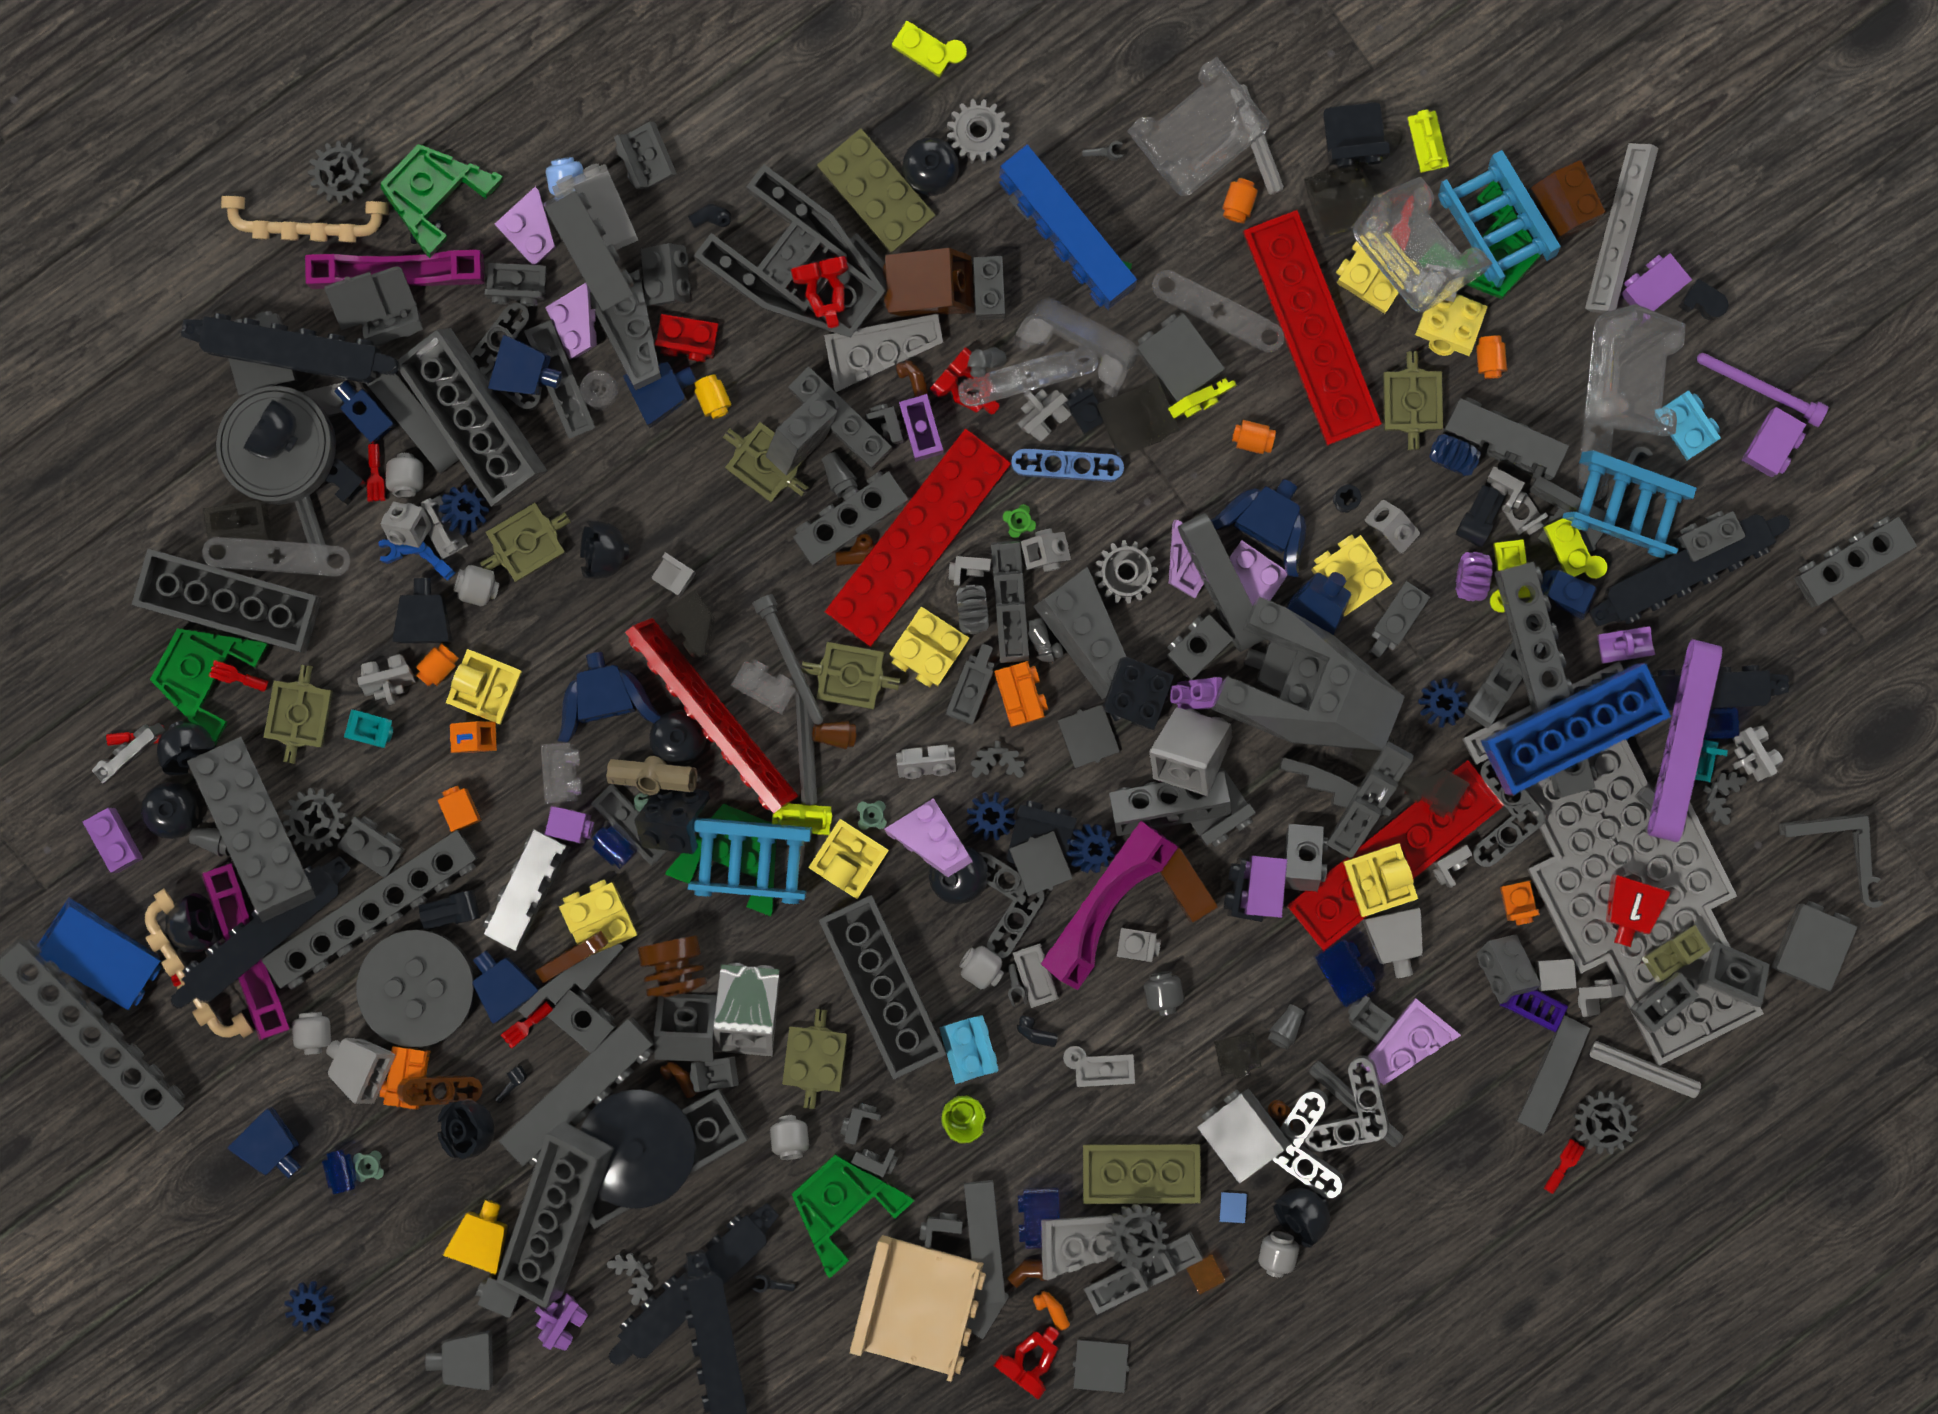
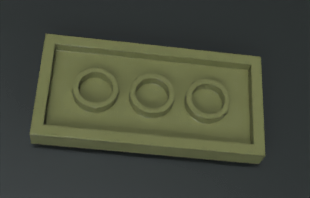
(876, 191)
(1141, 1173)

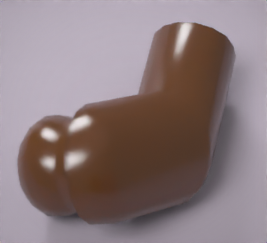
(916, 377)
(857, 553)
(682, 1077)
(1279, 1112)
(1026, 1269)

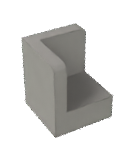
(673, 575)
(1556, 974)

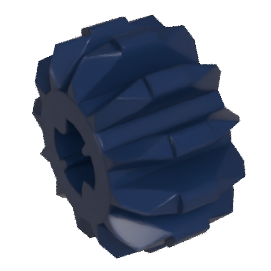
(1455, 455)
(465, 500)
(1440, 713)
(995, 808)
(1101, 849)
(303, 1296)

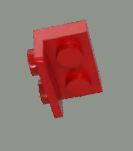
(686, 337)

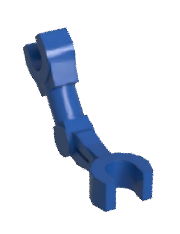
(425, 552)

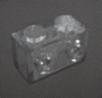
(763, 687)
(560, 773)

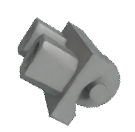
(1053, 405)
(387, 682)
(1753, 755)

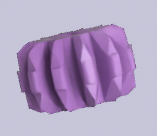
(1474, 576)

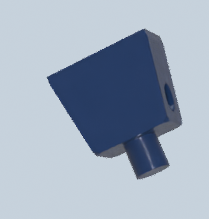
(522, 369)
(662, 396)
(374, 422)
(1568, 592)
(1322, 601)
(502, 986)
(267, 1145)

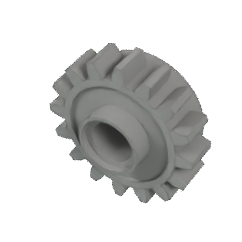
(978, 116)
(1126, 556)

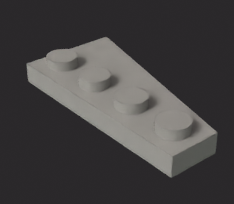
(879, 348)
(1075, 1243)

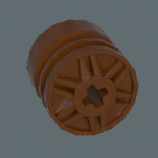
(672, 966)

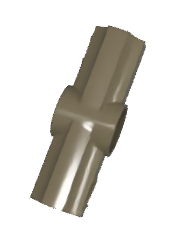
(651, 775)

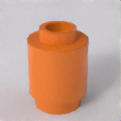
(1239, 200)
(1491, 357)
(1254, 437)
(436, 665)

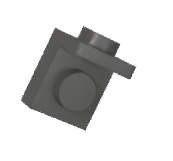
(891, 427)
(869, 1161)

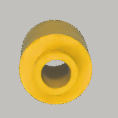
(712, 396)

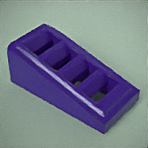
(1518, 1008)

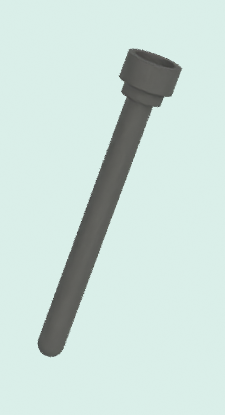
(767, 609)

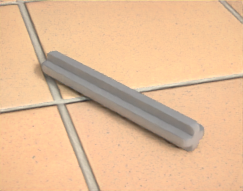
(1266, 162)
(1645, 1069)

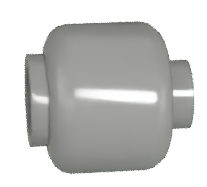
(404, 475)
(476, 585)
(981, 967)
(311, 1032)
(789, 1138)
(1278, 1254)

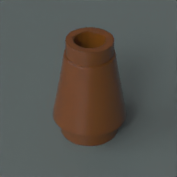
(836, 734)

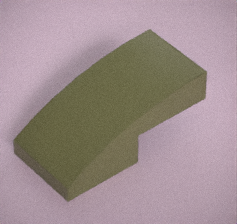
(1676, 953)

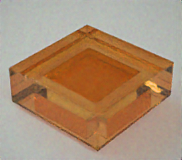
(1205, 1274)

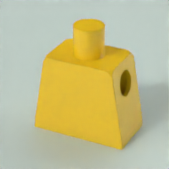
(480, 1239)

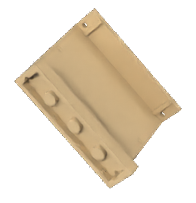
(918, 1306)

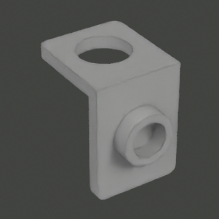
(1531, 523)
(1395, 527)

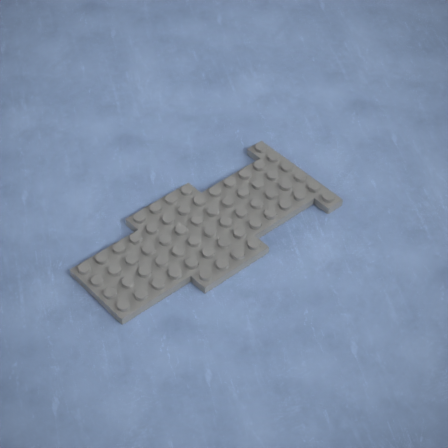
(1605, 836)

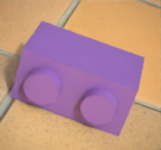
(1657, 284)
(921, 428)
(1774, 442)
(569, 825)
(113, 840)
(1264, 886)

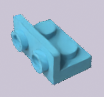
(1693, 427)
(969, 1049)

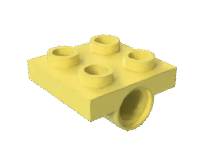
(1452, 325)
(483, 686)
(848, 859)
(1380, 880)

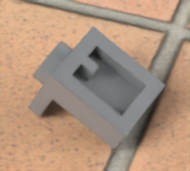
(1507, 484)
(974, 567)
(1455, 859)
(1138, 945)

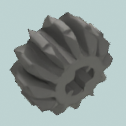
(972, 609)

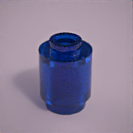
(612, 847)
(339, 1171)

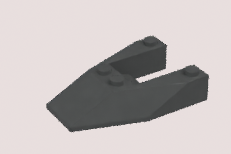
(809, 239)
(1327, 693)

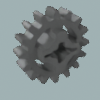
(335, 183)
(318, 805)
(1613, 1111)
(1131, 1251)

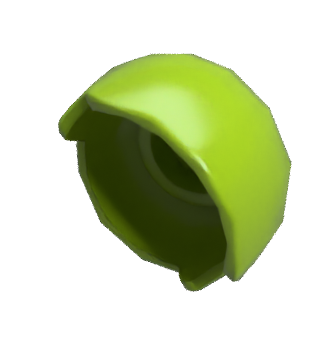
(963, 1119)

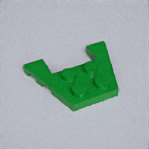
(423, 183)
(1504, 247)
(186, 668)
(686, 864)
(834, 1197)

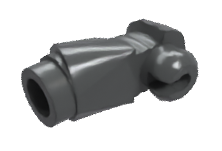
(981, 359)
(1040, 638)

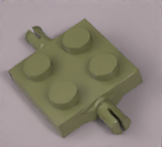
(1412, 401)
(756, 469)
(525, 542)
(850, 675)
(298, 714)
(815, 1058)

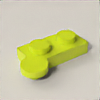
(927, 50)
(1206, 398)
(1572, 551)
(1508, 555)

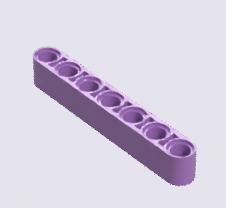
(1684, 740)

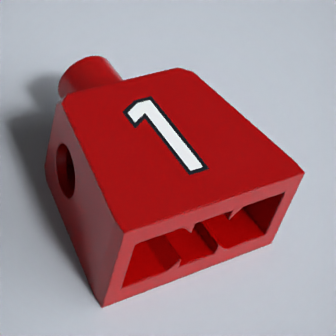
(1633, 907)

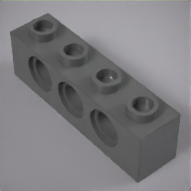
(847, 424)
(1896, 543)
(818, 550)
(1160, 814)

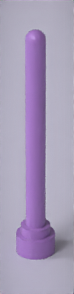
(1813, 412)

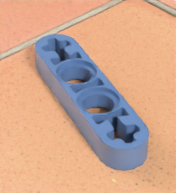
(1067, 469)

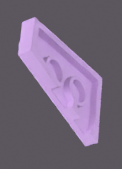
(931, 837)
(1410, 1040)

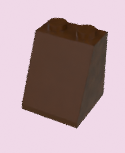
(1567, 200)
(929, 283)

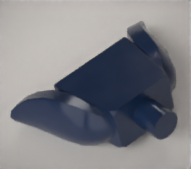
(1270, 520)
(601, 695)

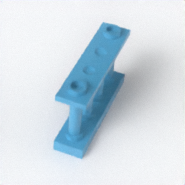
(1514, 195)
(1649, 483)
(737, 833)

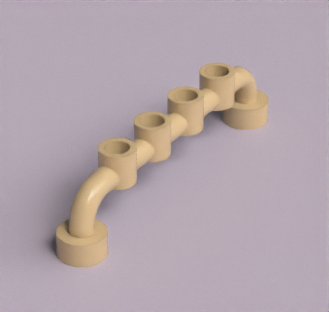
(291, 230)
(174, 965)

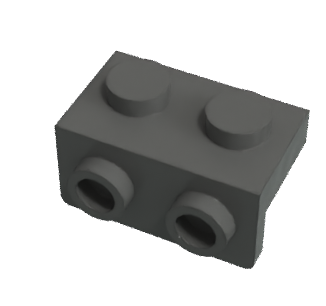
(645, 156)
(665, 274)
(517, 283)
(1711, 537)
(1507, 968)

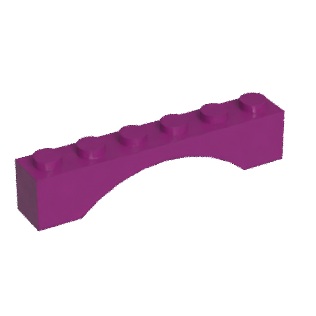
(443, 268)
(1075, 950)
(256, 982)

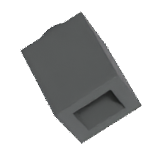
(497, 1297)

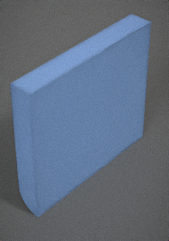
(1233, 1207)

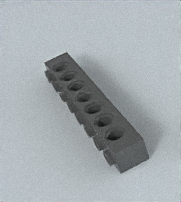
(1532, 668)
(281, 960)
(155, 1112)

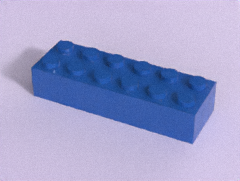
(1067, 228)
(1575, 728)

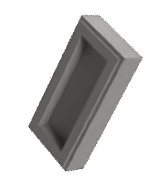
(1034, 976)

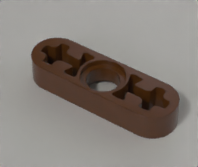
(572, 956)
(420, 1098)

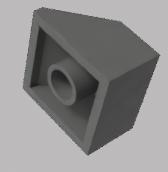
(685, 1027)

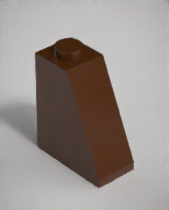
(1187, 887)

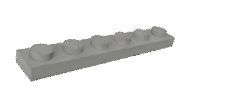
(1621, 228)

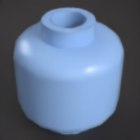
(561, 168)

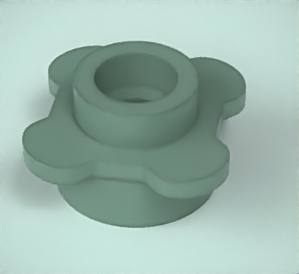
(876, 808)
(362, 1172)

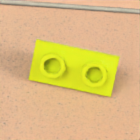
(1428, 141)
(807, 816)

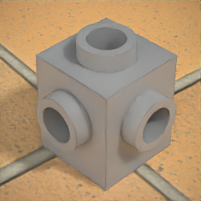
(406, 524)
(1046, 550)

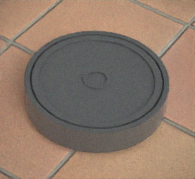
(290, 474)
(416, 988)

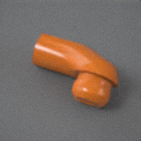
(1055, 1309)

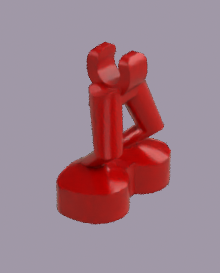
(828, 269)
(949, 382)
(1014, 1367)

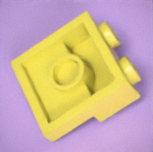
(1366, 280)
(1358, 566)
(928, 648)
(598, 911)

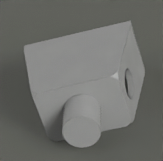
(1396, 939)
(359, 1068)

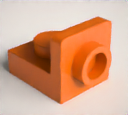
(1519, 902)

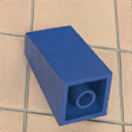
(99, 954)

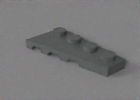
(631, 335)

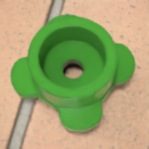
(1011, 518)

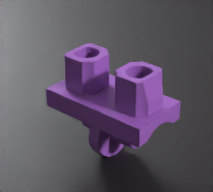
(1626, 645)
(1195, 693)
(554, 1320)

